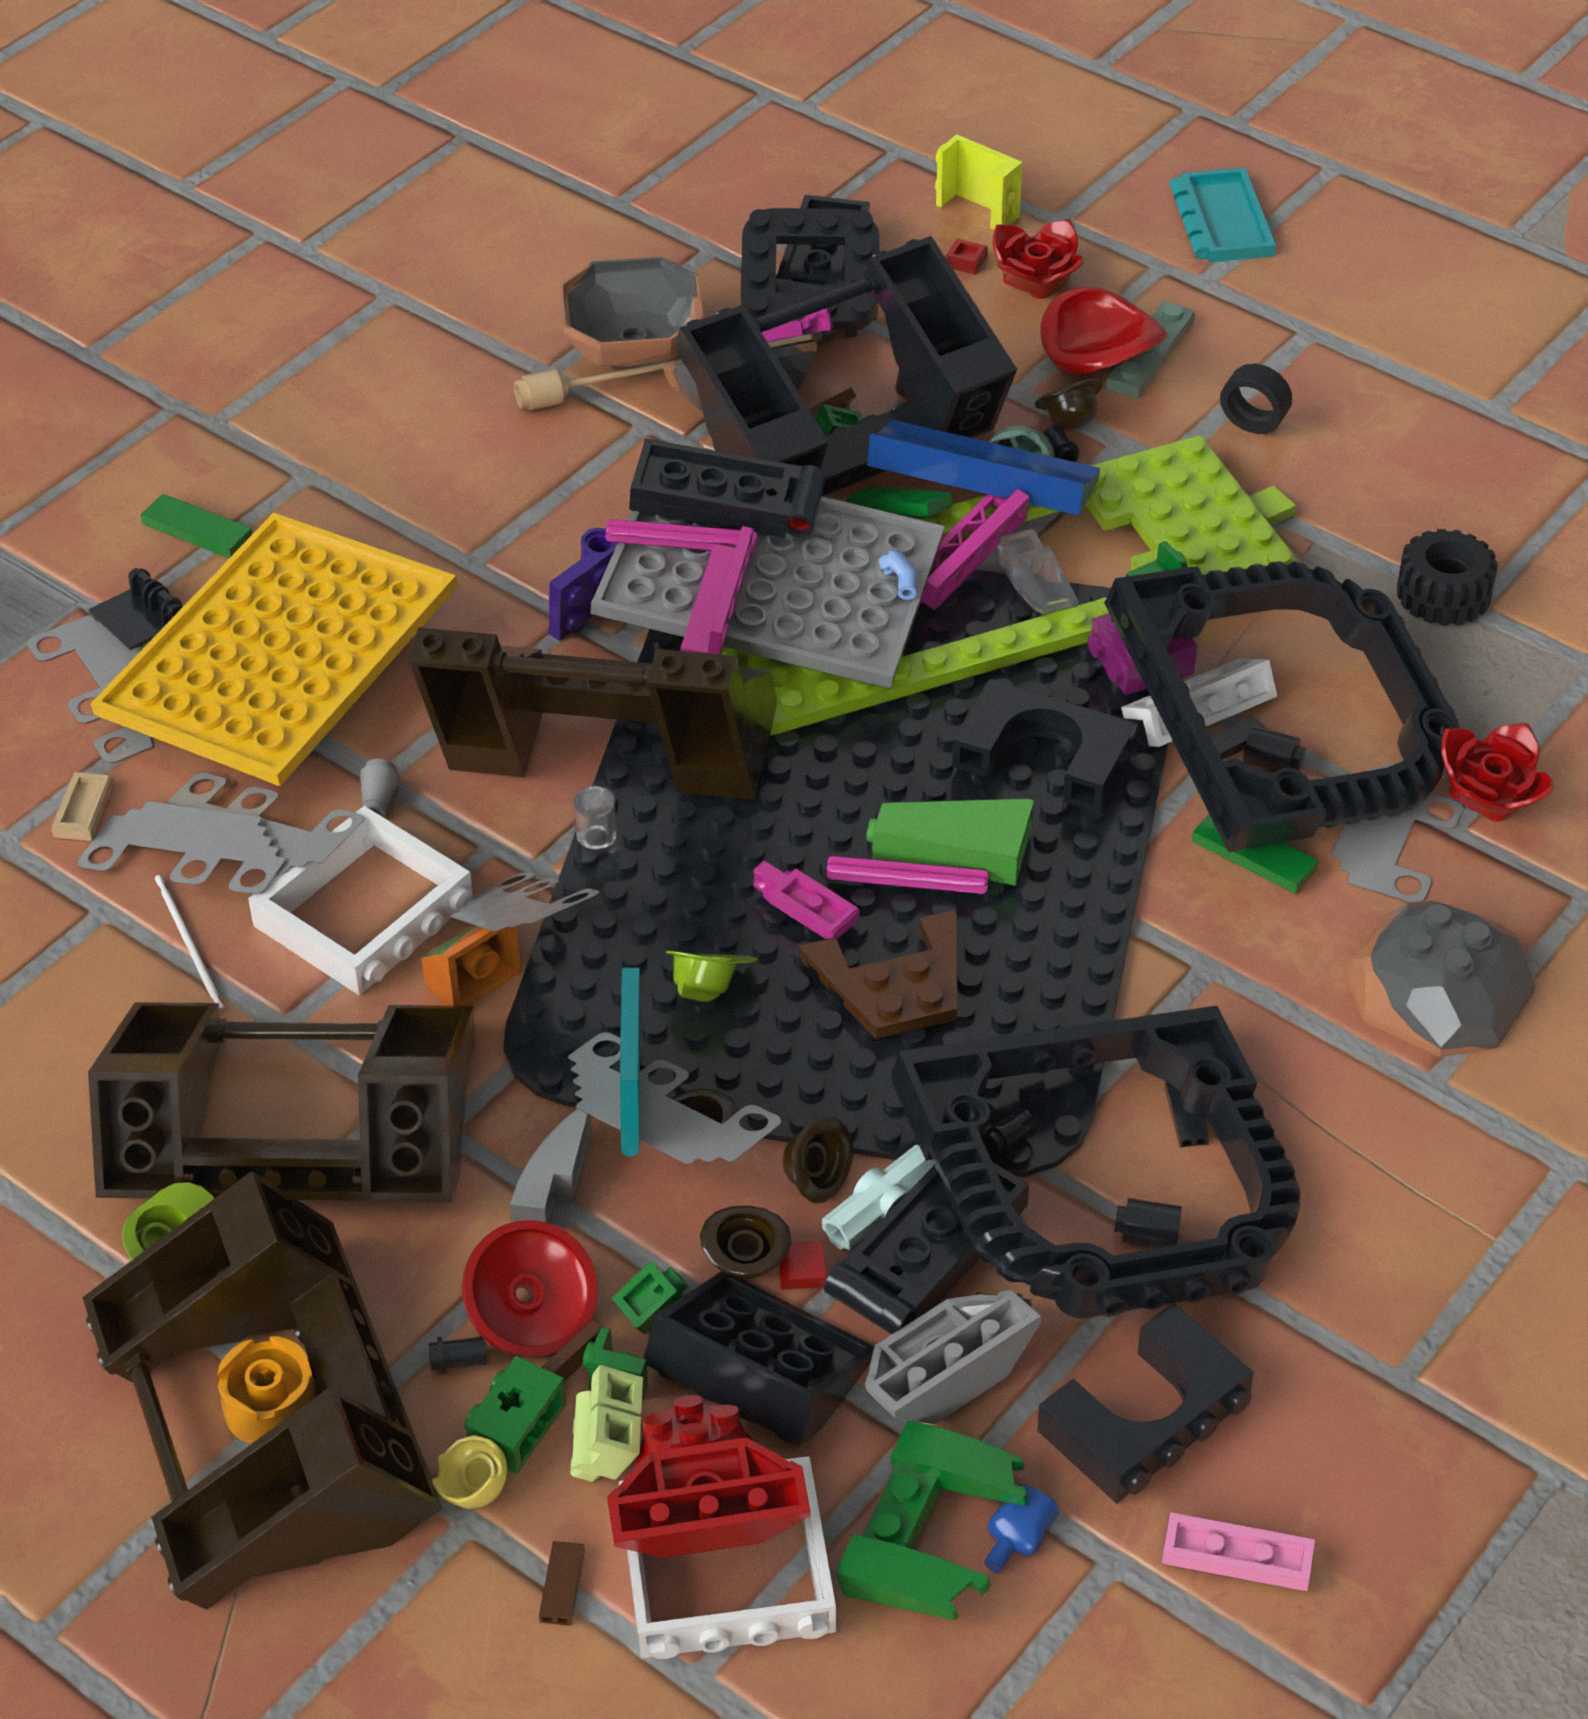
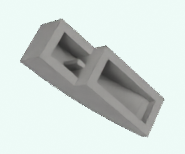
(553, 1170)

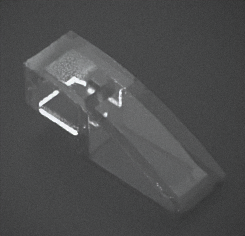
(1035, 572)

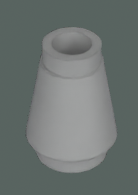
(378, 785)

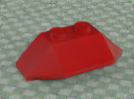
(707, 1499)

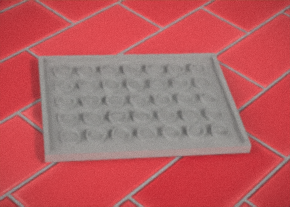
(802, 598)

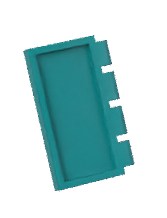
(1222, 215)
(630, 1061)

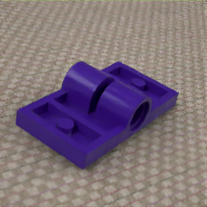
(575, 588)

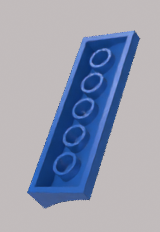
(982, 466)

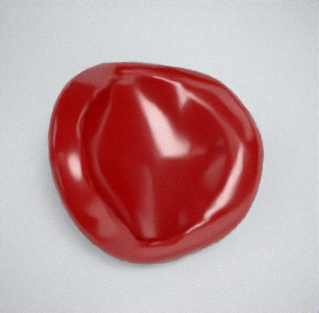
(1095, 330)

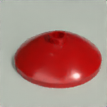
(553, 1272)

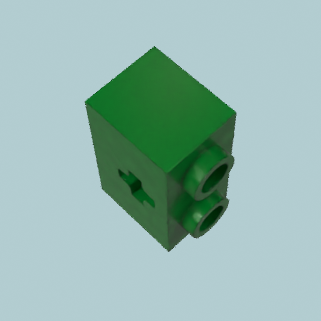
(518, 1410)

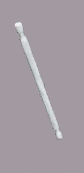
(189, 942)

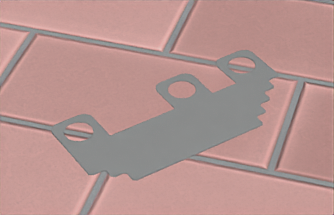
(105, 659)
(197, 833)
(293, 843)
(1373, 847)
(499, 909)
(662, 1120)

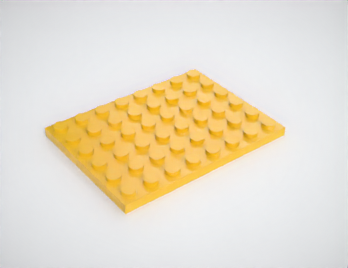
(275, 648)

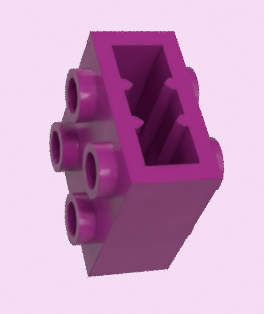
(1110, 649)

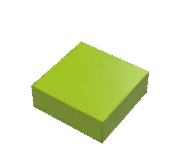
(1273, 505)

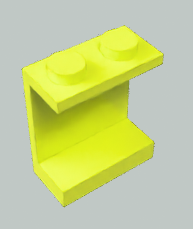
(981, 177)

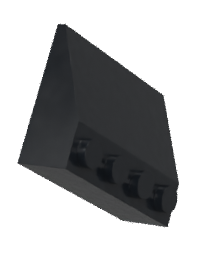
(757, 1355)

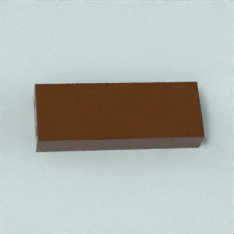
(840, 400)
(570, 1357)
(561, 1583)

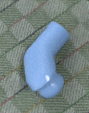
(907, 574)

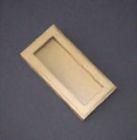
(82, 806)

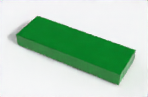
(903, 501)
(195, 525)
(1273, 862)

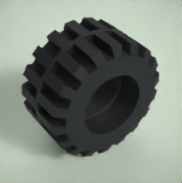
(1446, 577)

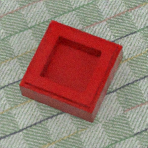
(967, 256)
(803, 1266)

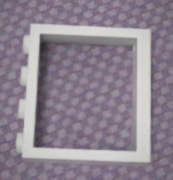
(290, 889)
(743, 1627)

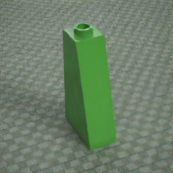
(956, 834)

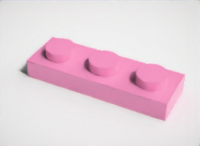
(1238, 1551)

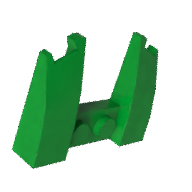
(883, 1561)

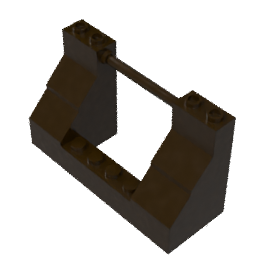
(492, 698)
(154, 1089)
(327, 1477)

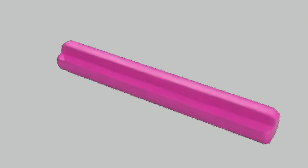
(672, 535)
(907, 874)

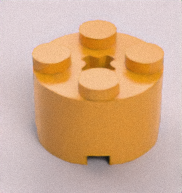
(263, 1385)

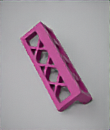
(972, 552)
(718, 596)

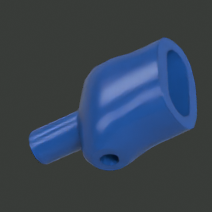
(1020, 1527)

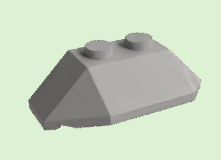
(950, 1355)

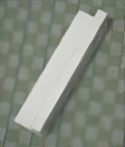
(1214, 694)

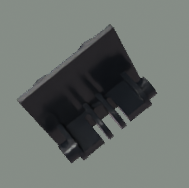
(138, 612)

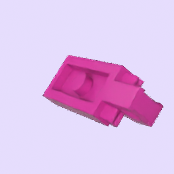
(811, 323)
(806, 900)

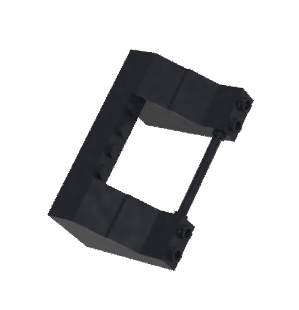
(944, 350)

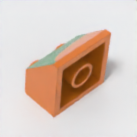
(472, 964)

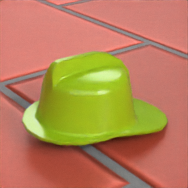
(704, 975)
(162, 1215)

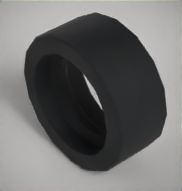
(1268, 383)

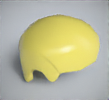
(471, 1472)

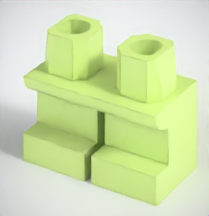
(607, 1425)

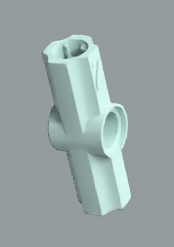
(874, 1198)

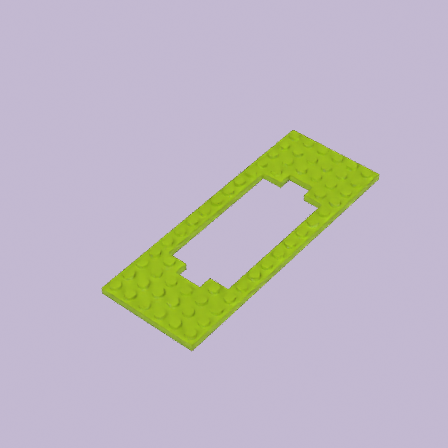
(1166, 494)

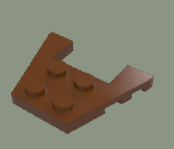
(899, 991)

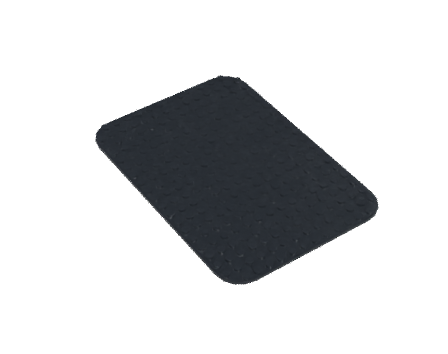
(778, 1035)

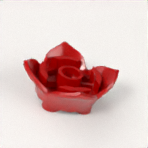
(1040, 261)
(1496, 772)
(689, 1425)

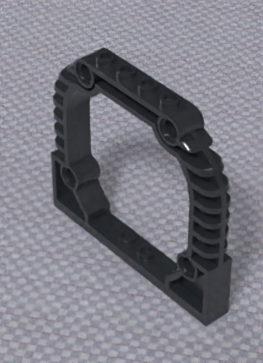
(1249, 804)
(1185, 1048)

